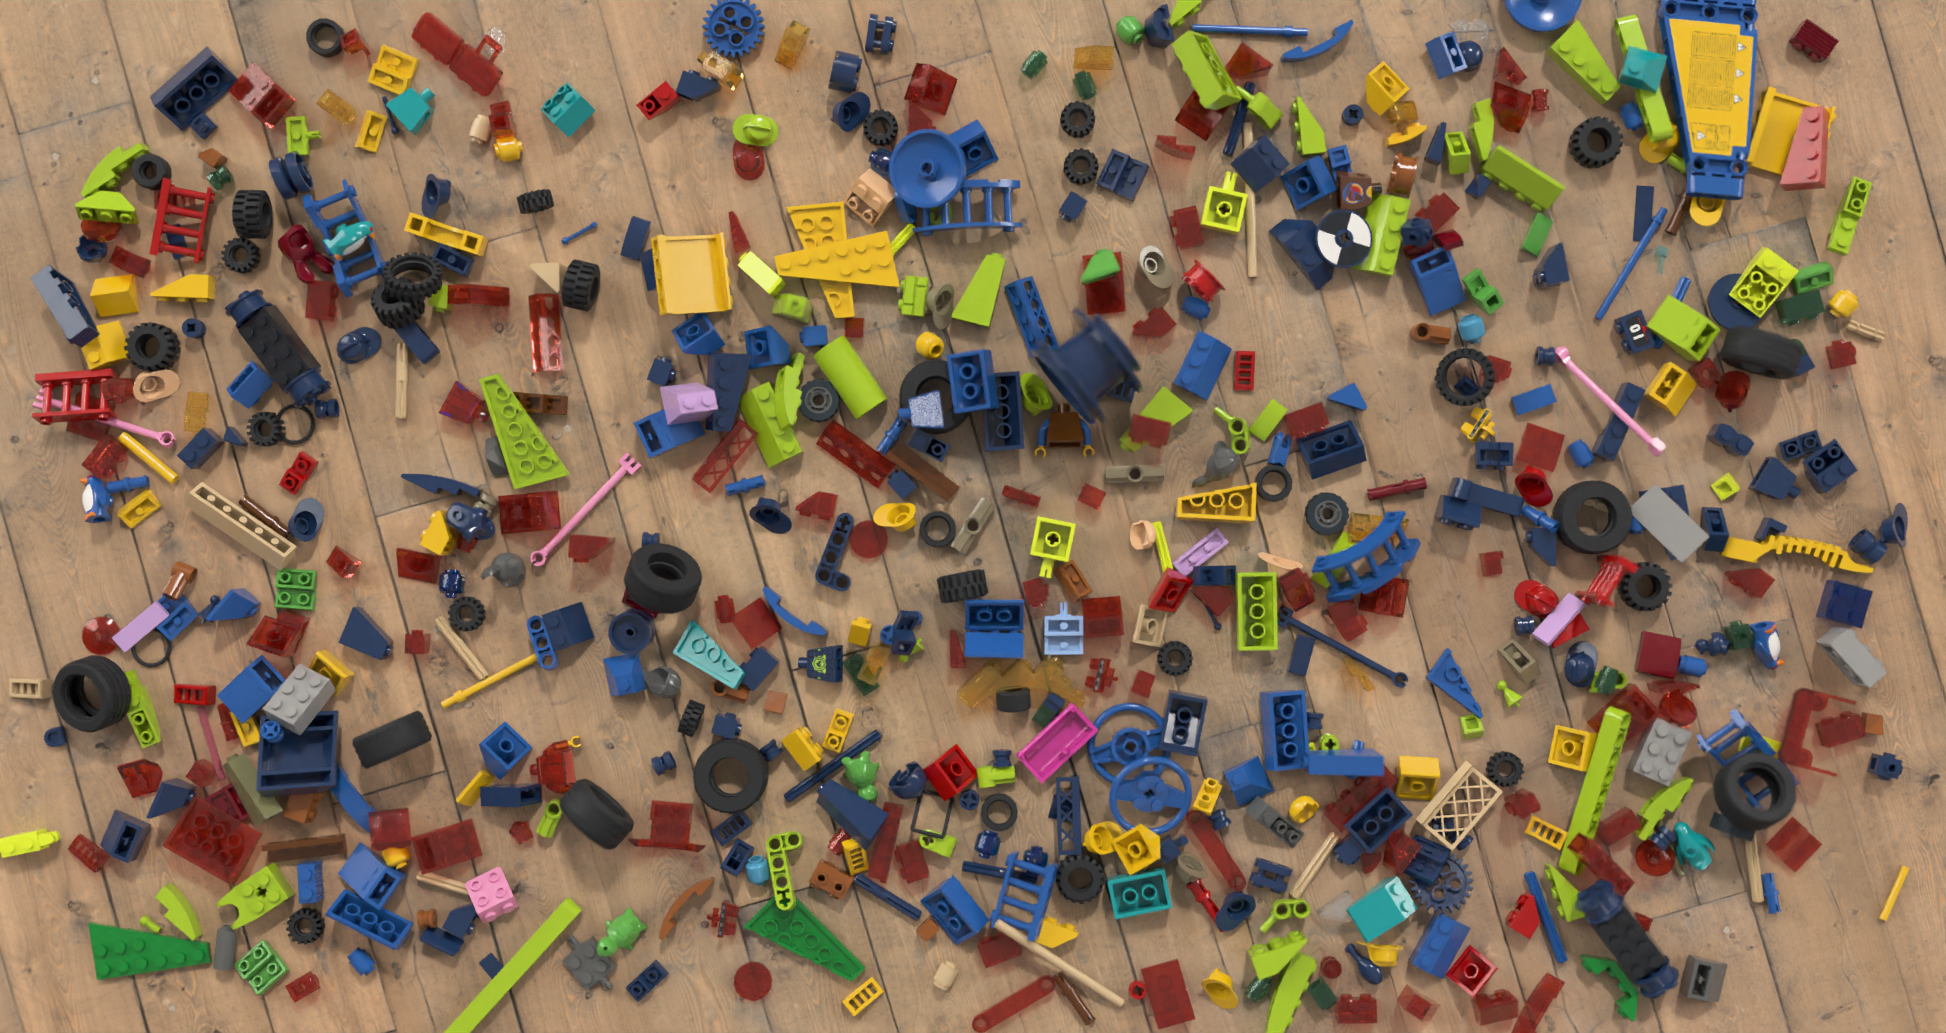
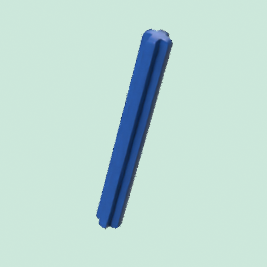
(1545, 917)

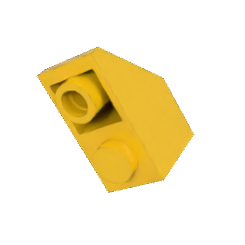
(860, 631)
(1055, 933)

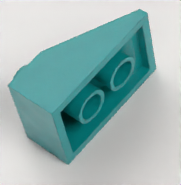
(1381, 908)

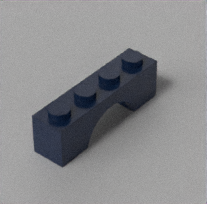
(1612, 436)

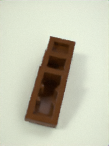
(543, 403)

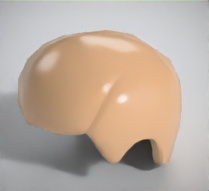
(1142, 534)

